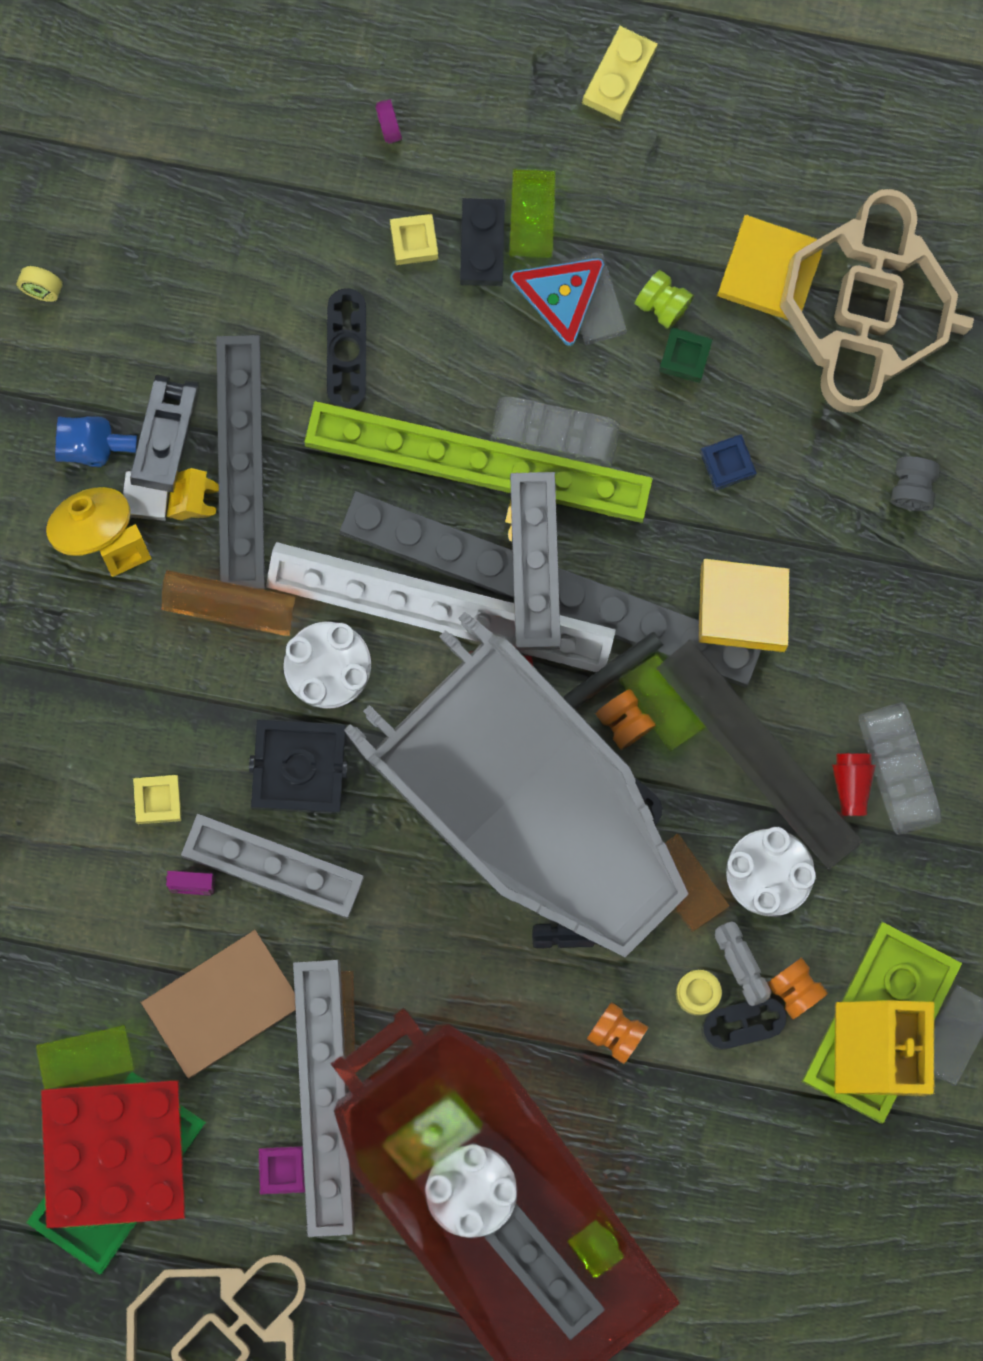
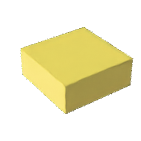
(414, 239)
(157, 799)

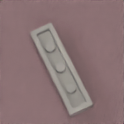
(535, 561)
(272, 866)

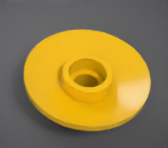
(88, 521)

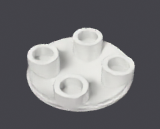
(327, 664)
(770, 872)
(471, 1191)

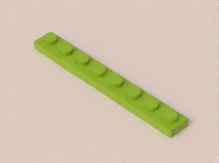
(474, 460)

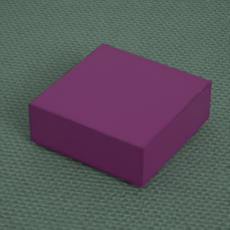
(190, 883)
(281, 1170)

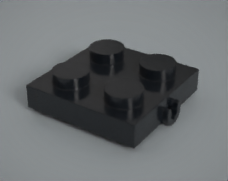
(298, 767)

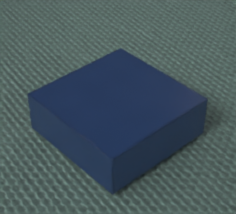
(728, 462)

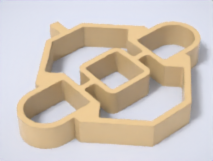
(887, 361)
(231, 1282)

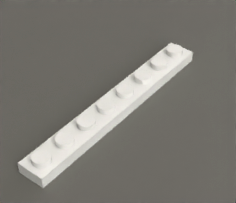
(424, 603)

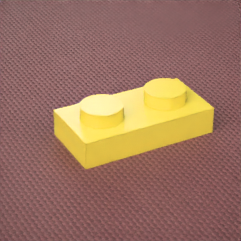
(619, 73)

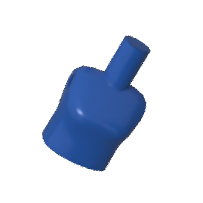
(89, 441)

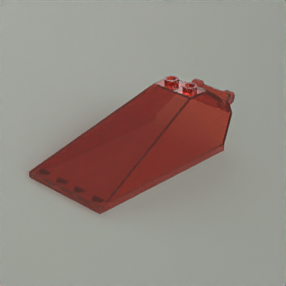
(549, 1191)

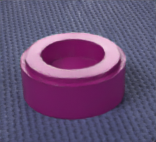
(388, 121)

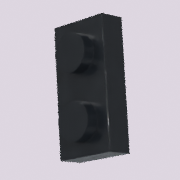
(482, 242)

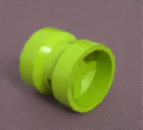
(666, 300)

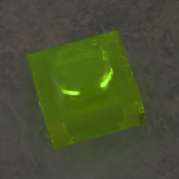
(596, 1248)

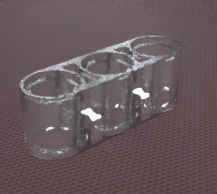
(555, 431)
(900, 768)

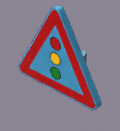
(560, 293)

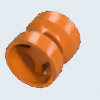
(630, 728)
(797, 988)
(617, 1033)

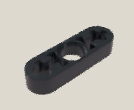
(335, 321)

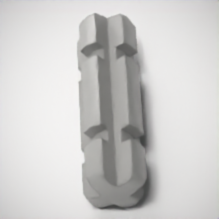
(742, 963)

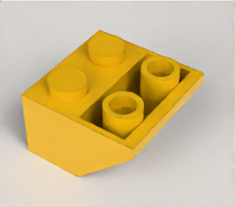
(884, 1048)

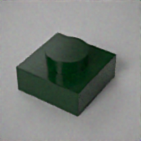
(685, 355)

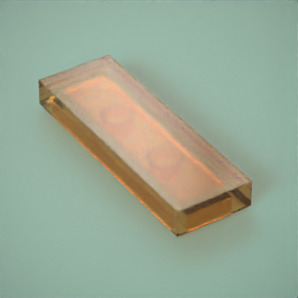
(228, 603)

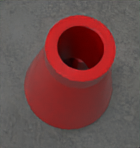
(854, 781)

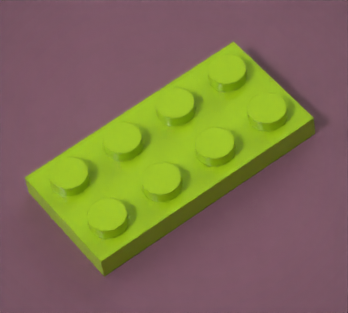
(892, 970)

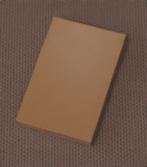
(221, 1004)

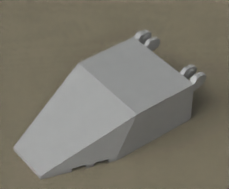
(530, 796)

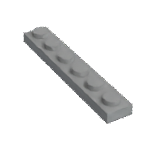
(320, 1043)

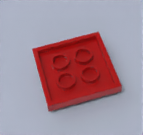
(113, 1154)

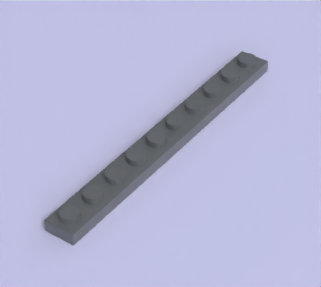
(492, 569)

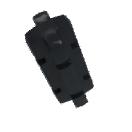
(545, 936)

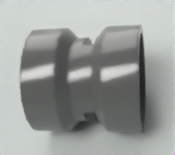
(915, 487)

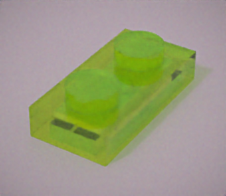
(532, 213)
(656, 697)
(85, 1057)
(432, 1135)

